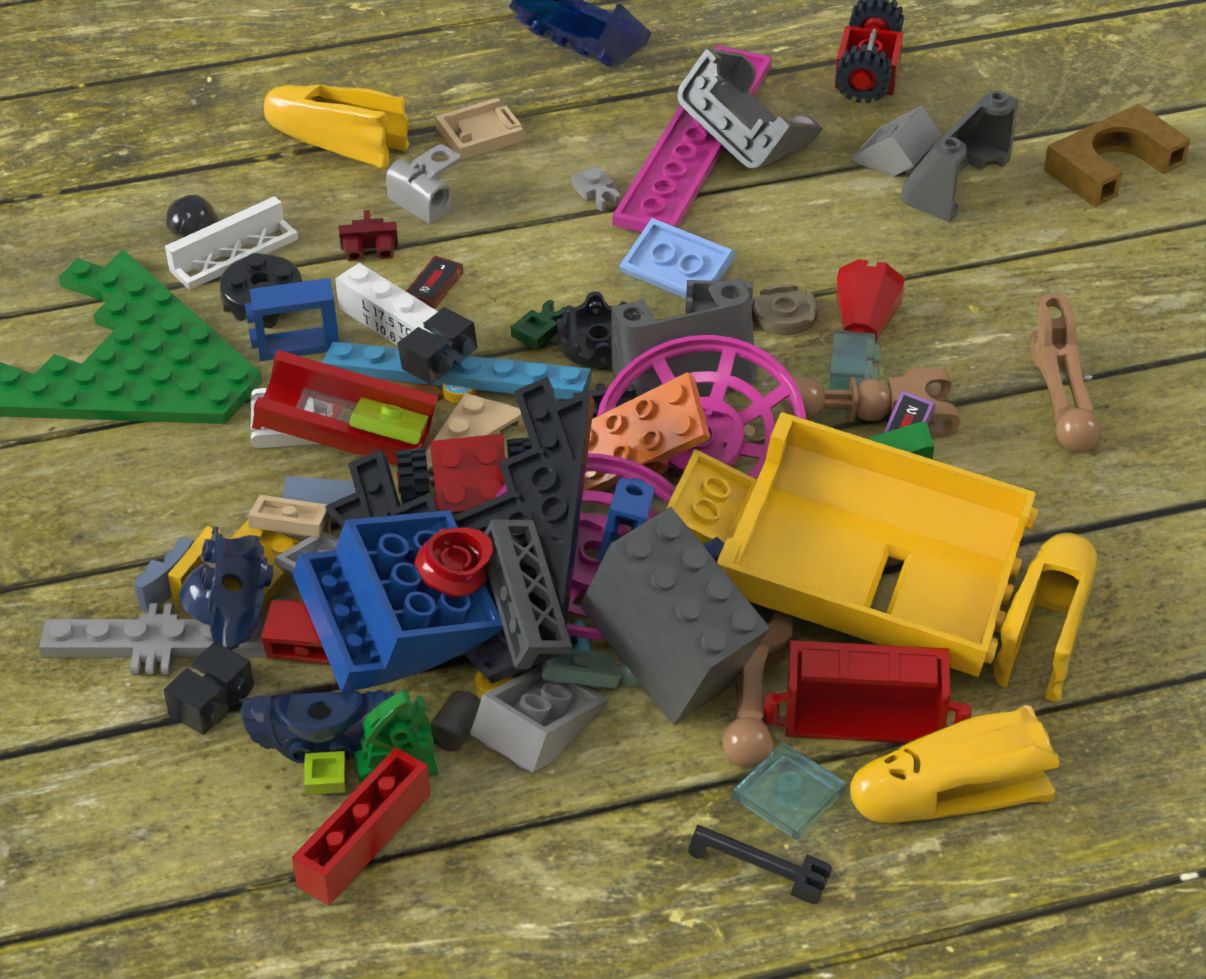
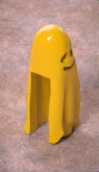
(341, 120)
(1057, 581)
(961, 770)

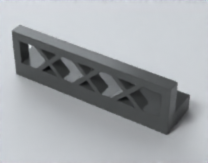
(512, 597)

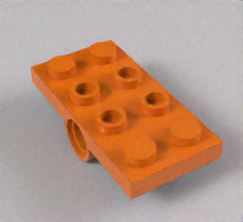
(649, 429)

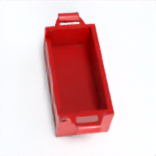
(864, 692)

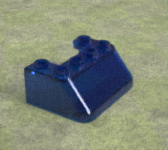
(585, 26)

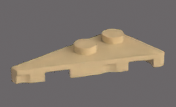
(476, 418)

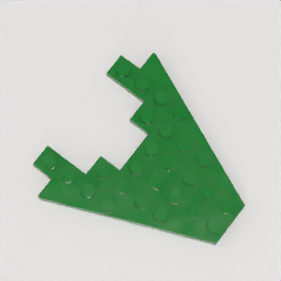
(151, 368)

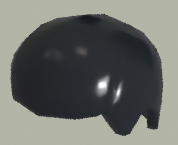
(190, 215)

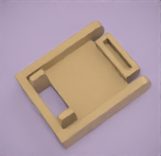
(481, 128)

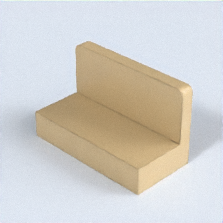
(290, 517)

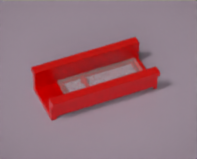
(318, 401)

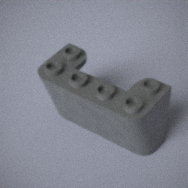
(729, 319)

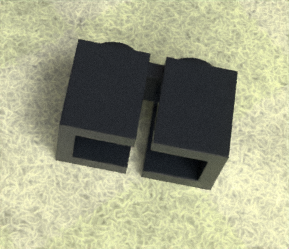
(433, 355)
(205, 700)

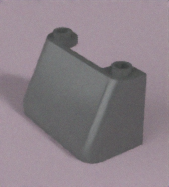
(720, 101)
(976, 138)

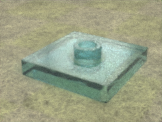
(789, 790)

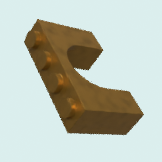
(1133, 131)

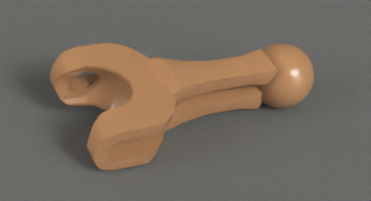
(1056, 348)
(748, 739)

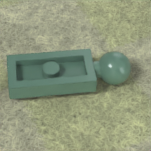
(588, 669)

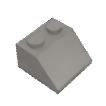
(899, 143)

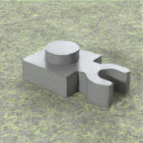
(595, 185)

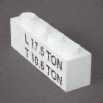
(380, 304)

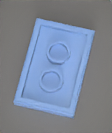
(672, 256)

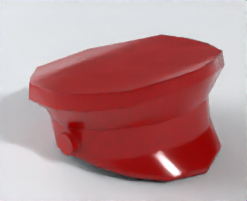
(455, 561)

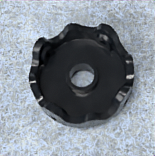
(259, 270)
(582, 326)

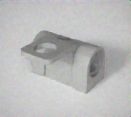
(418, 186)

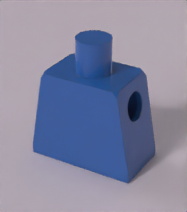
(628, 507)

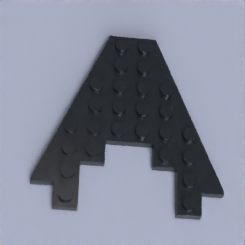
(541, 487)

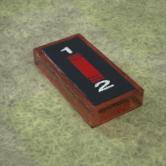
(435, 281)

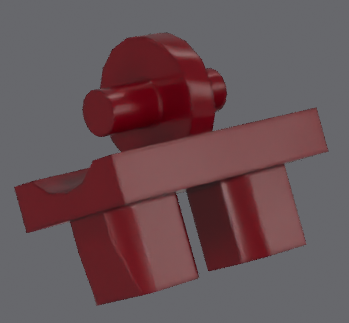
(368, 234)

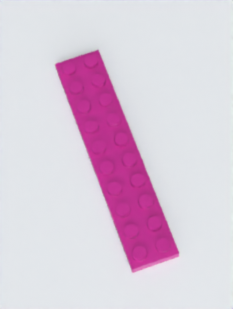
(677, 165)

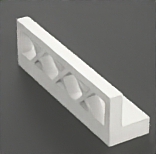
(226, 239)

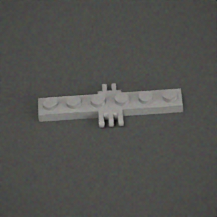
(146, 640)

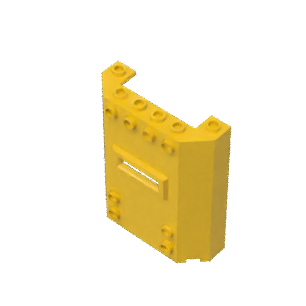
(842, 504)

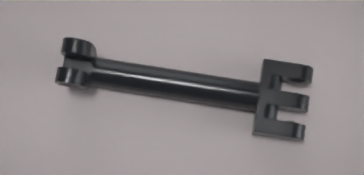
(808, 879)

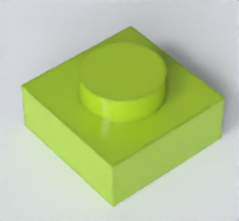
(325, 773)

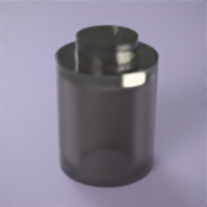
(455, 720)

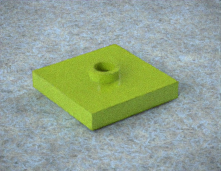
(388, 420)

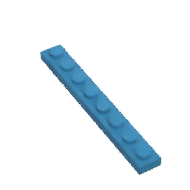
(471, 372)

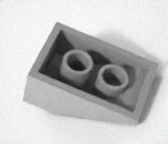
(534, 718)

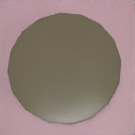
(784, 309)

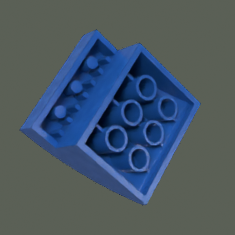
(377, 610)

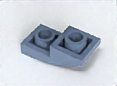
(153, 583)

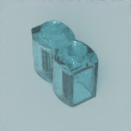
(853, 357)

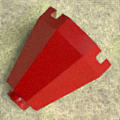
(868, 296)

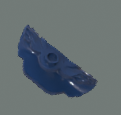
(228, 612)
(310, 721)

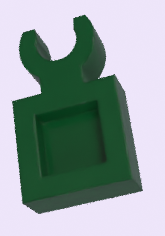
(537, 328)

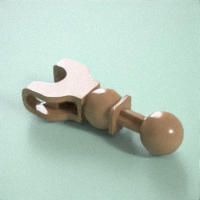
(874, 400)

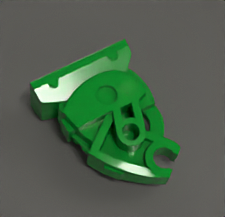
(396, 725)

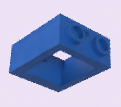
(289, 299)

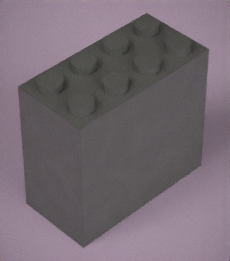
(673, 615)

